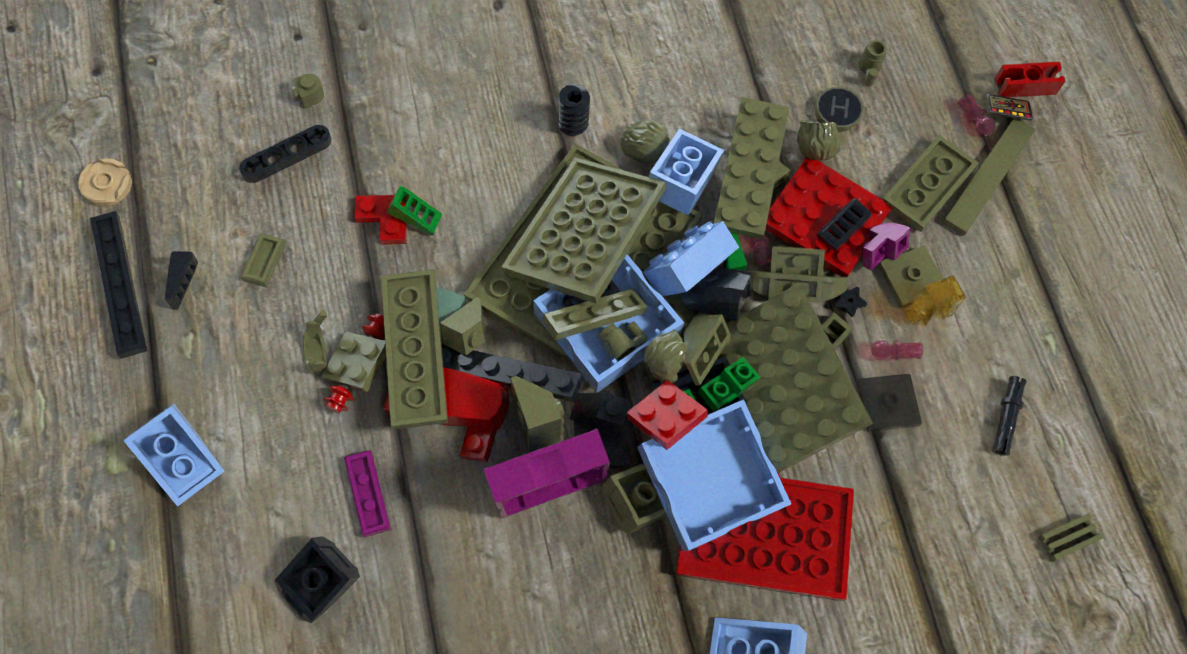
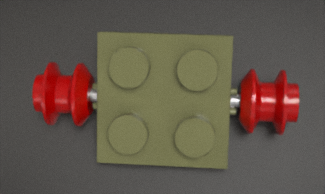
(355, 363)

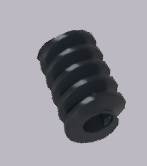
(573, 109)

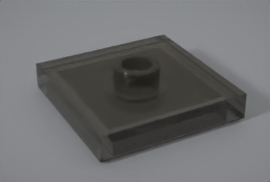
(890, 402)

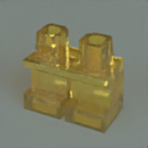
(939, 297)

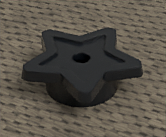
(846, 306)

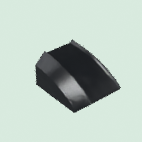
(720, 293)
(316, 578)

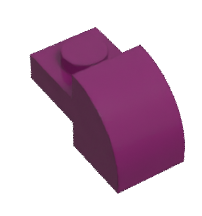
(887, 241)

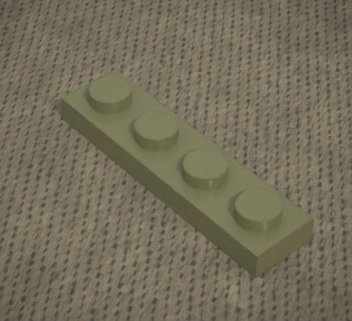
(590, 315)

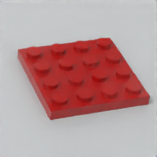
(811, 202)

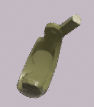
(314, 345)

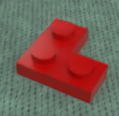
(374, 209)

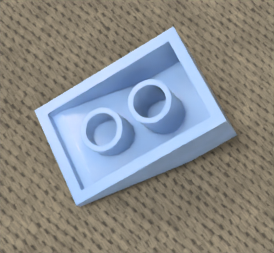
(174, 454)
(756, 637)

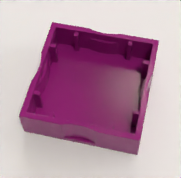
(548, 473)

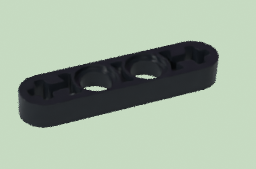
(288, 157)

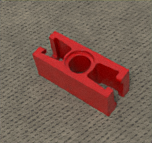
(1029, 79)

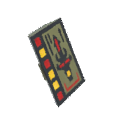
(1008, 107)

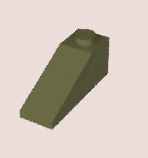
(704, 342)

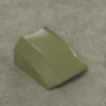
(633, 499)

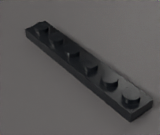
(118, 285)
(499, 369)

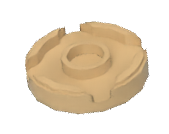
(105, 182)

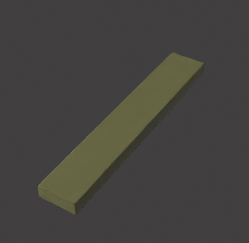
(989, 176)

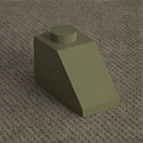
(464, 328)

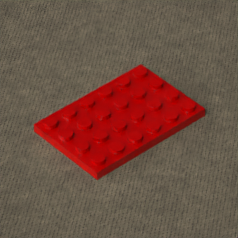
(788, 551)

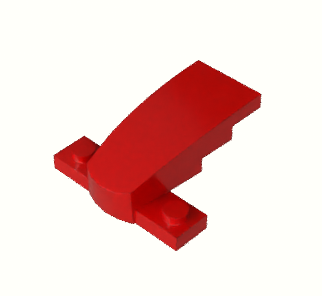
(474, 404)

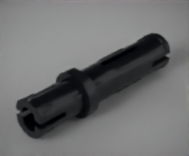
(1011, 405)

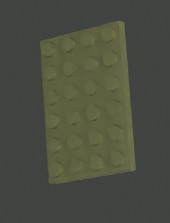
(584, 229)
(803, 389)

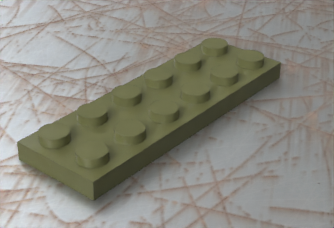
(751, 167)
(413, 350)

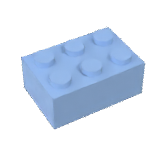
(686, 170)
(690, 258)

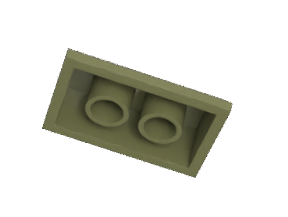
(537, 414)

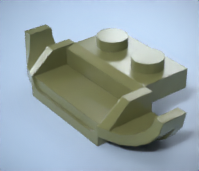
(797, 266)

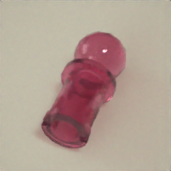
(984, 124)
(762, 253)
(882, 350)

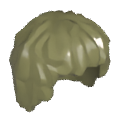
(818, 140)
(644, 141)
(665, 356)

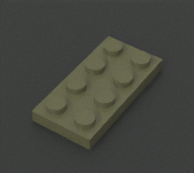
(930, 183)

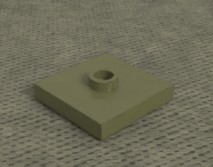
(909, 274)

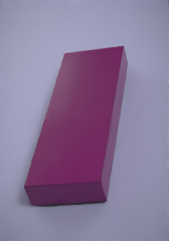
(367, 493)

